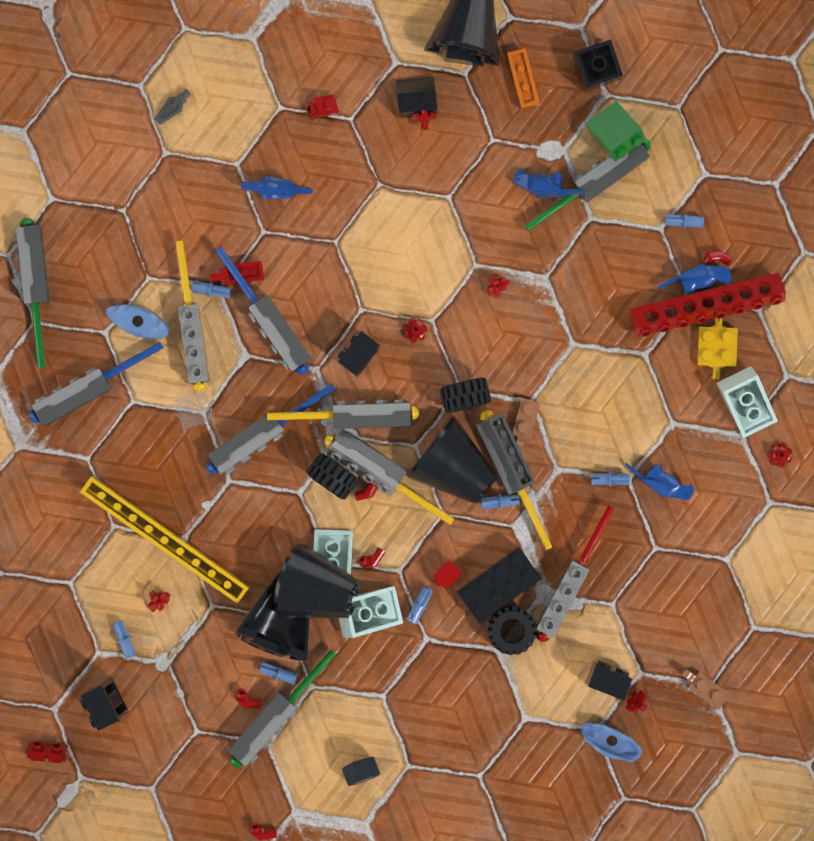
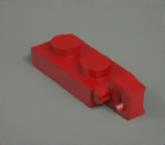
(250, 272)

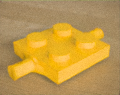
(717, 347)

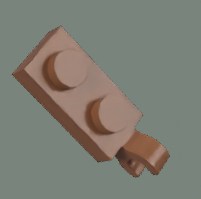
(525, 421)
(706, 688)

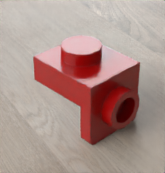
(322, 106)

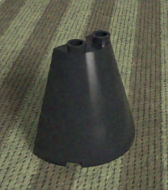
(468, 29)
(454, 465)
(313, 587)
(272, 633)

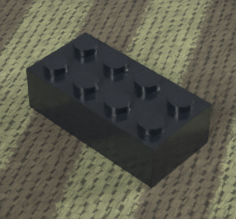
(498, 584)
(104, 704)

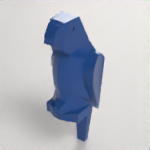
(543, 185)
(274, 188)
(700, 278)
(664, 483)

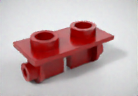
(38, 750)

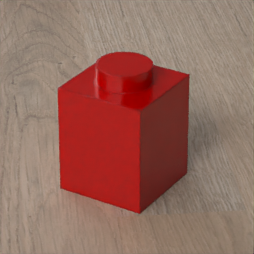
(446, 575)

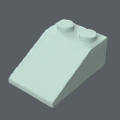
(747, 401)
(335, 546)
(372, 612)

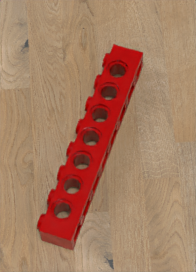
(714, 297)

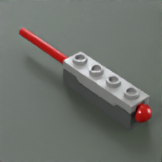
(568, 586)

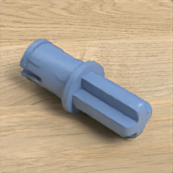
(684, 220)
(210, 289)
(610, 479)
(499, 501)
(419, 605)
(124, 639)
(278, 673)

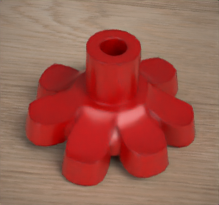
(424, 118)
(497, 285)
(414, 334)
(775, 454)
(158, 600)
(636, 702)

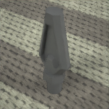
(172, 107)

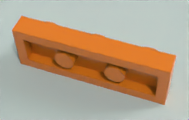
(523, 78)

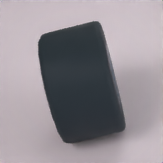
(361, 771)

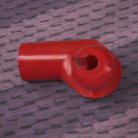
(716, 255)
(368, 492)
(371, 561)
(245, 700)
(262, 834)

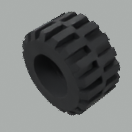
(465, 395)
(332, 476)
(520, 645)

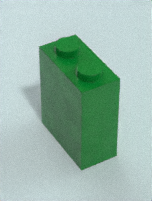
(615, 131)

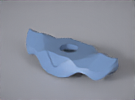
(152, 326)
(624, 749)

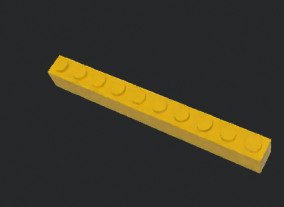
(165, 539)

